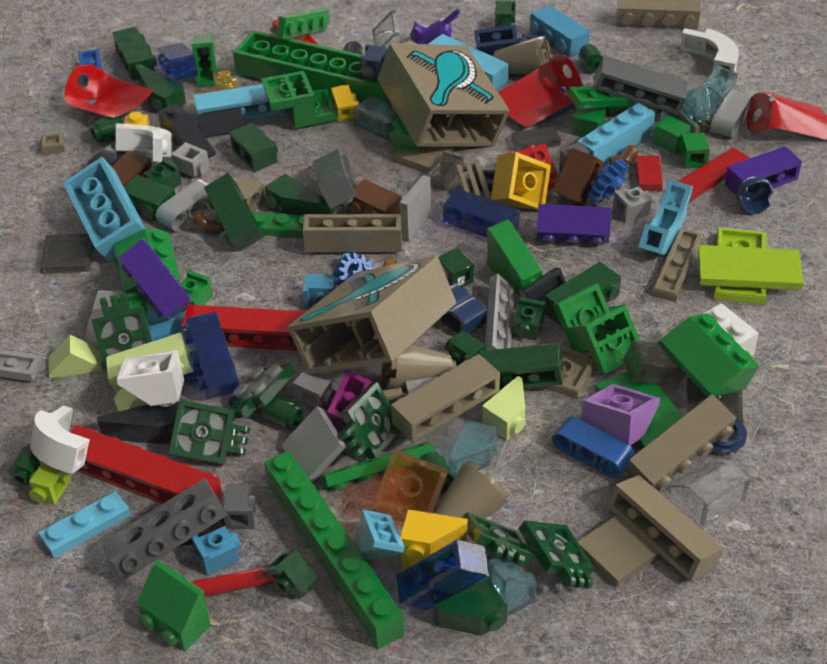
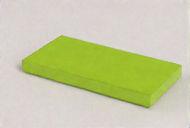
(740, 238)
(750, 267)

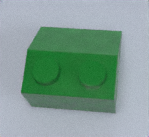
(173, 607)

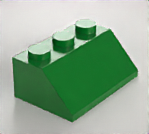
(160, 243)
(709, 355)

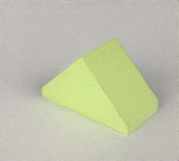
(74, 358)

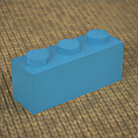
(559, 30)

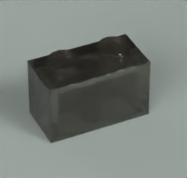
(651, 364)

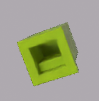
(48, 484)

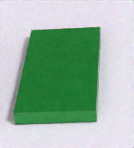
(665, 415)

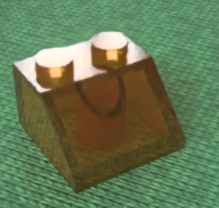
(408, 486)

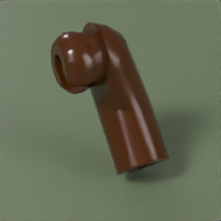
(628, 155)
(206, 225)

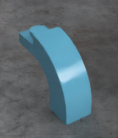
(669, 219)

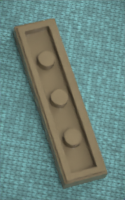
(677, 265)

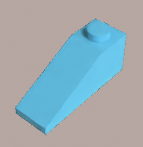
(377, 536)

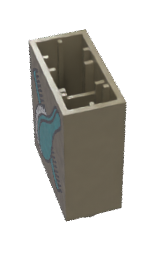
(442, 95)
(372, 316)

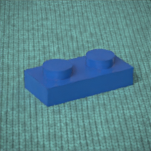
(90, 57)

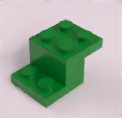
(296, 94)
(596, 327)

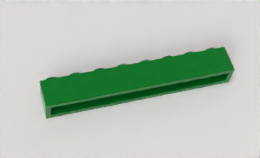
(335, 550)

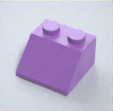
(620, 412)

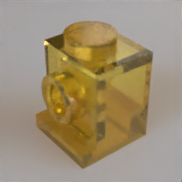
(224, 81)

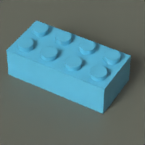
(103, 206)

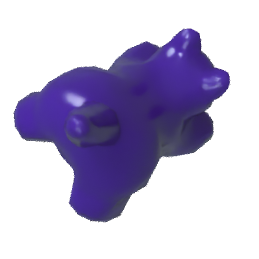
(430, 32)

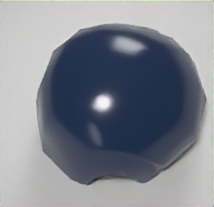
(754, 194)

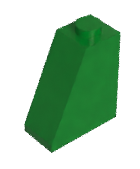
(205, 57)
(510, 256)

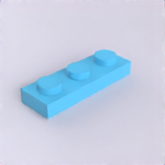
(84, 524)

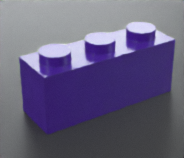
(777, 166)
(573, 224)
(154, 280)

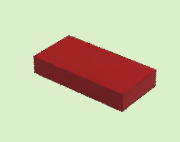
(649, 173)

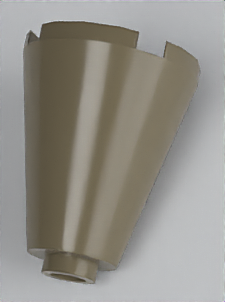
(525, 56)
(414, 364)
(472, 493)

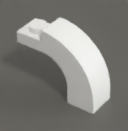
(711, 45)
(144, 139)
(55, 444)

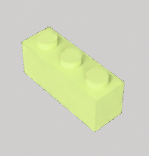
(167, 344)

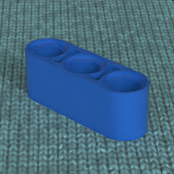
(593, 447)

